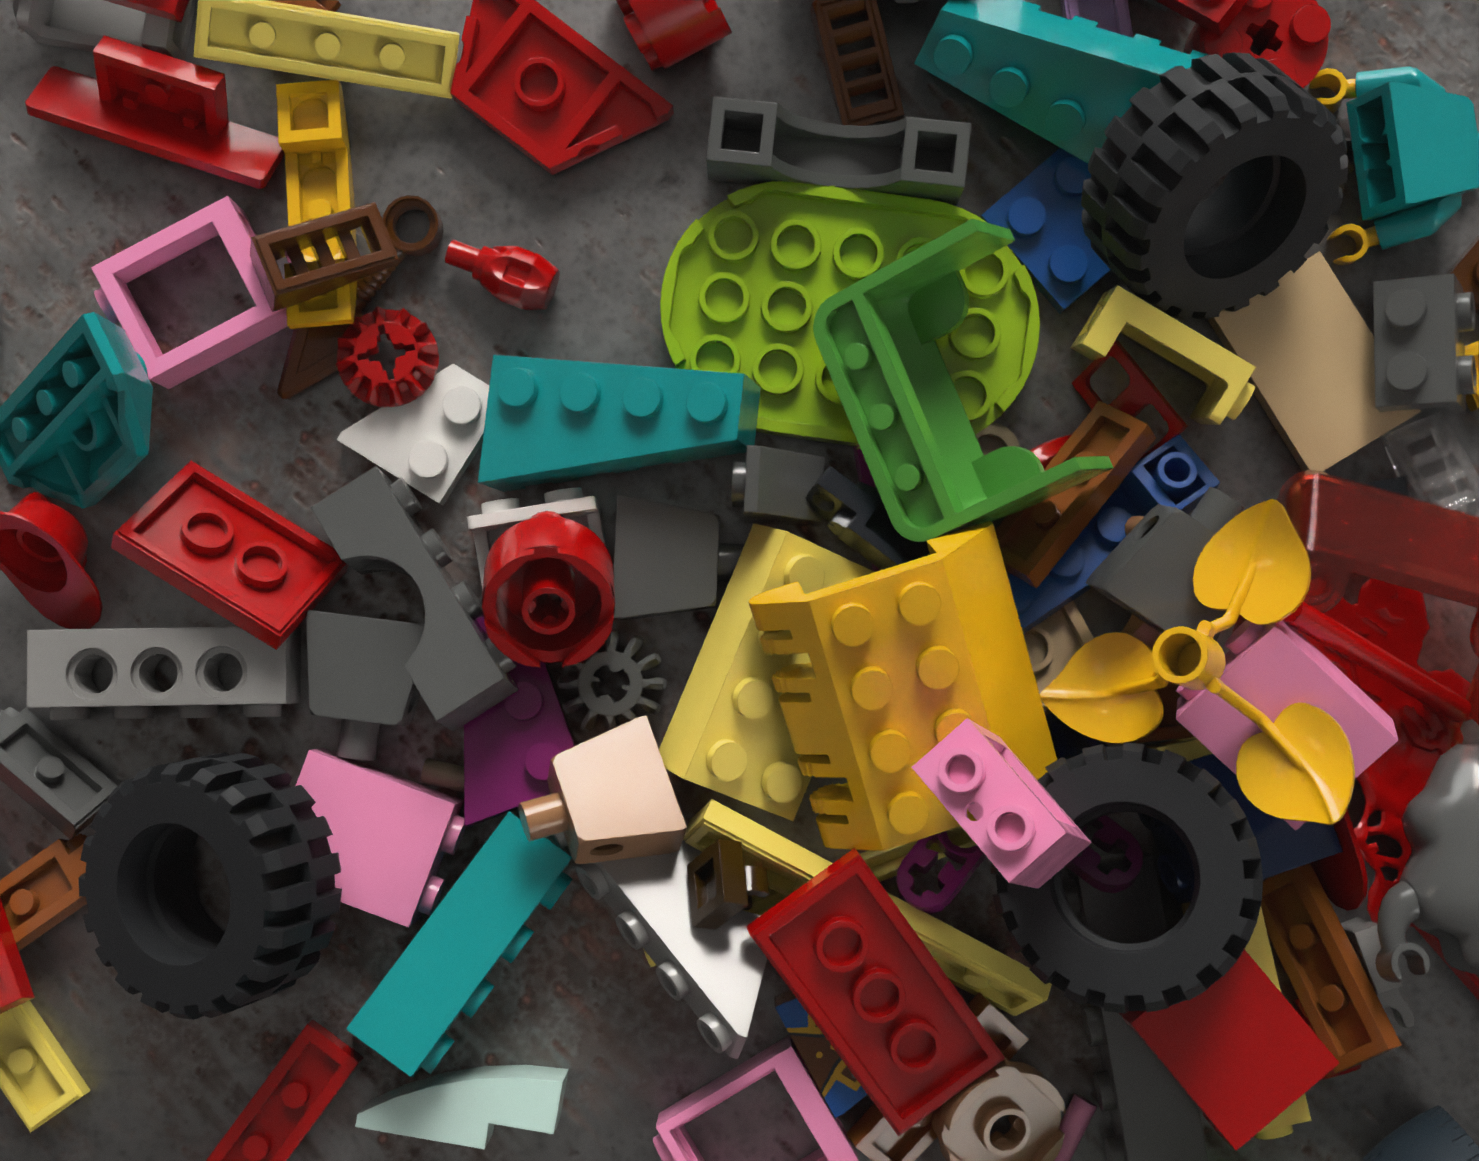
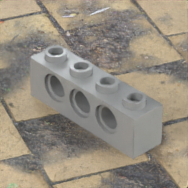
(63, 663)

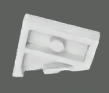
(428, 438)

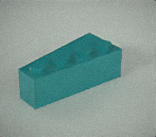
(1043, 68)
(598, 418)
(459, 946)

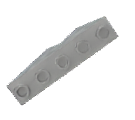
(708, 968)

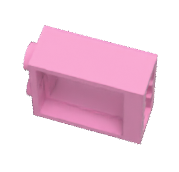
(213, 346)
(1015, 816)
(676, 1144)

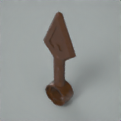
(314, 349)

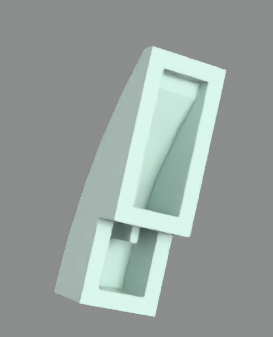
(468, 1103)

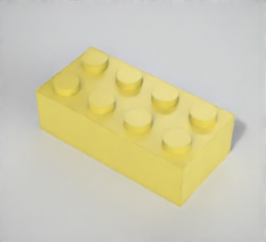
(730, 717)

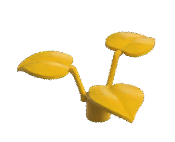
(1249, 569)

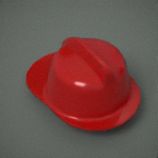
(46, 559)

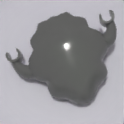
(1442, 873)

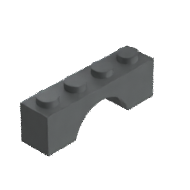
(767, 143)
(455, 661)

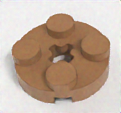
(1010, 1090)

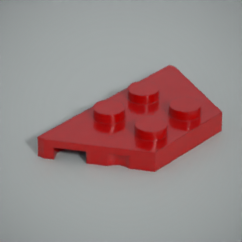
(548, 85)

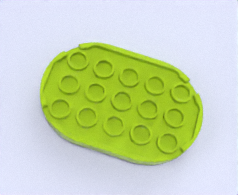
(770, 254)

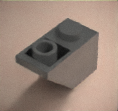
(775, 486)

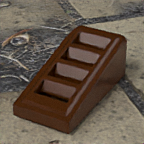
(829, 12)
(313, 233)

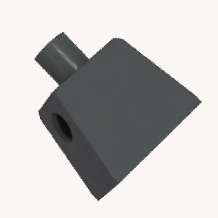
(667, 559)
(1156, 563)
(361, 676)

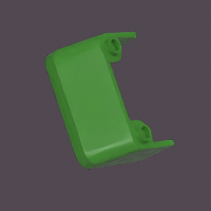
(905, 405)

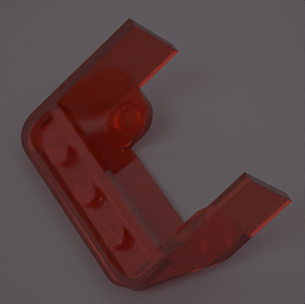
(1385, 538)

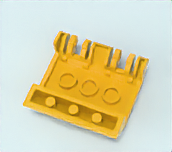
(893, 675)

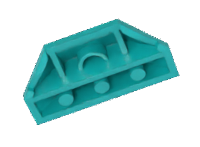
(79, 416)

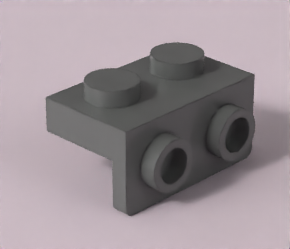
(1422, 343)

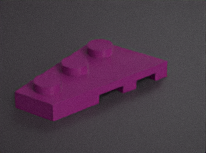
(513, 746)

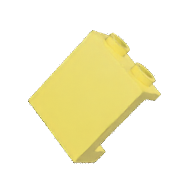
(1217, 367)

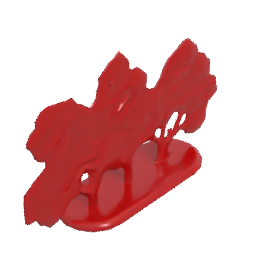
(1397, 623)

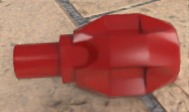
(508, 273)

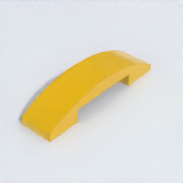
(317, 184)

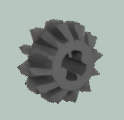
(608, 704)

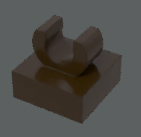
(722, 884)

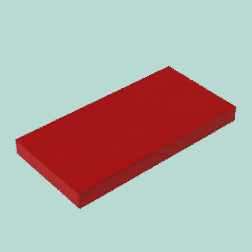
(875, 991)

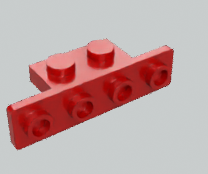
(158, 109)

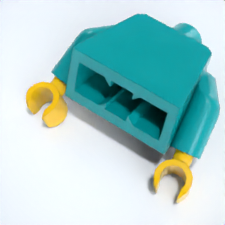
(1409, 151)

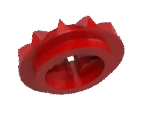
(413, 370)

